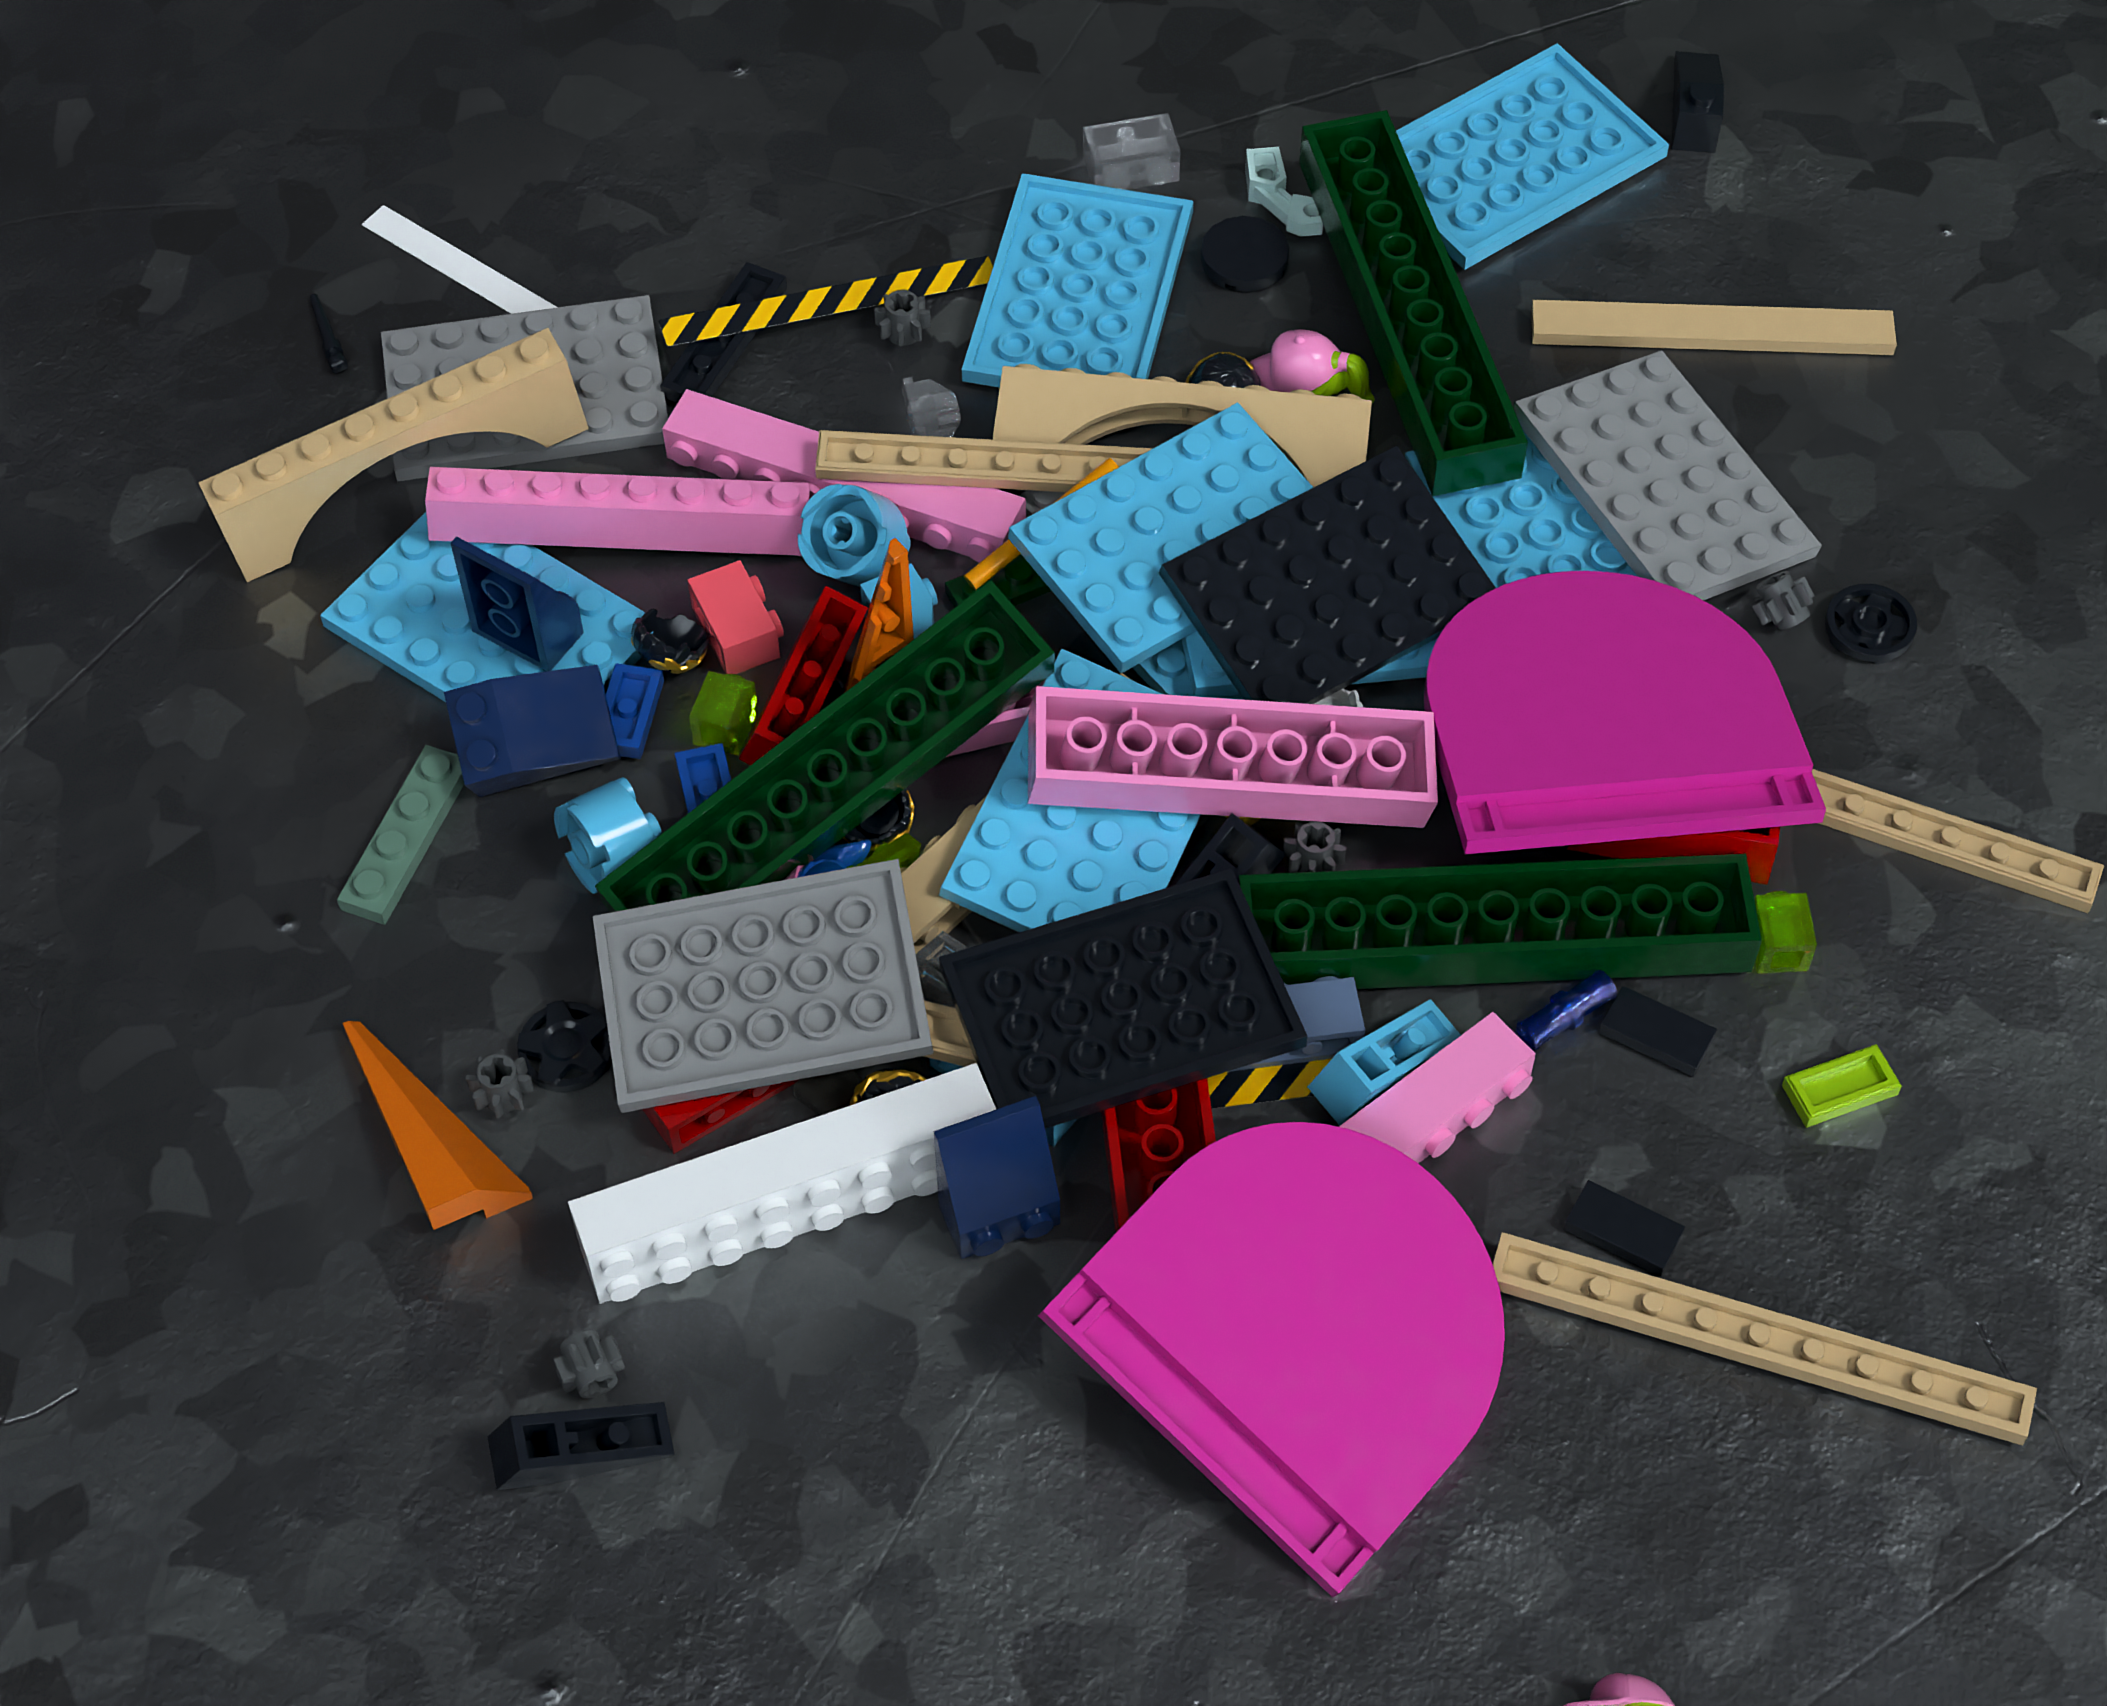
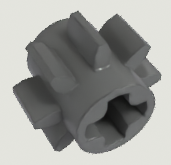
(902, 317)
(1783, 600)
(1314, 848)
(500, 1083)
(588, 1364)

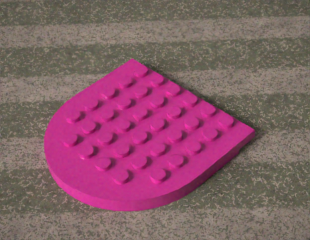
(1610, 717)
(1299, 1332)

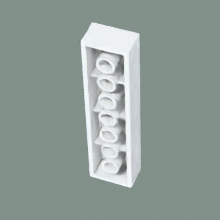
(771, 1186)

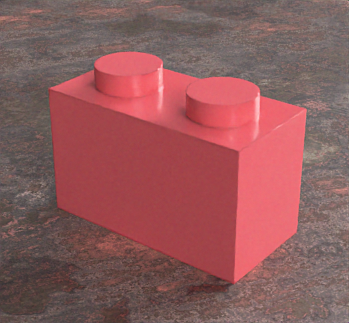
(734, 615)

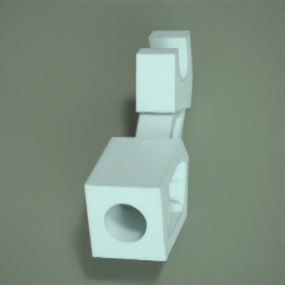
(1267, 187)

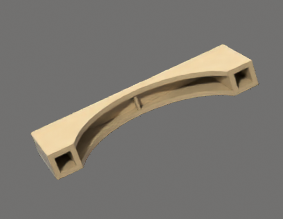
(1072, 407)
(274, 496)

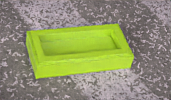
(1841, 1085)

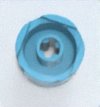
(849, 532)
(604, 830)

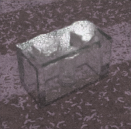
(1132, 153)

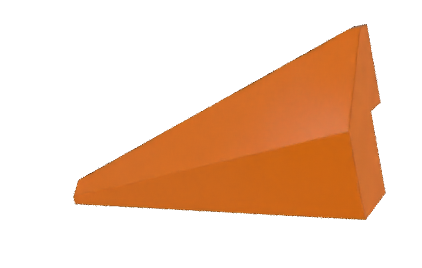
(889, 617)
(442, 1156)

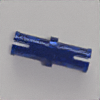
(1567, 1010)

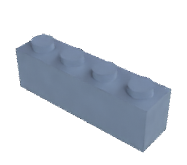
(1329, 1016)

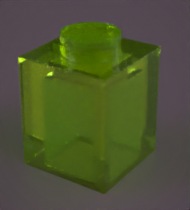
(724, 712)
(1785, 932)

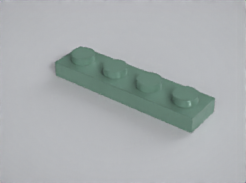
(403, 836)

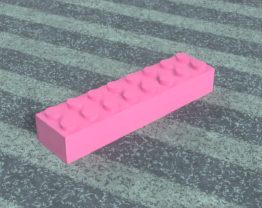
(1231, 757)

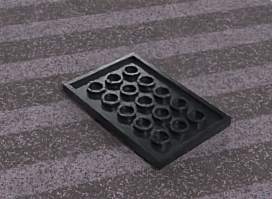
(1328, 583)
(1123, 1000)

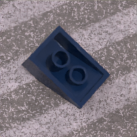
(516, 607)
(530, 727)
(996, 1178)

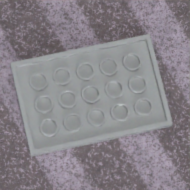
(611, 364)
(1665, 478)
(760, 985)

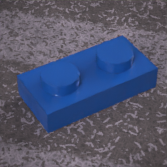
(632, 705)
(702, 773)

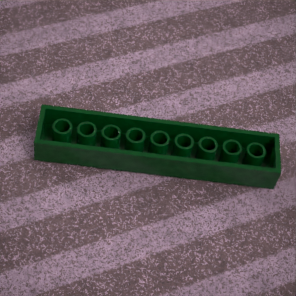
(1412, 304)
(844, 758)
(1510, 921)

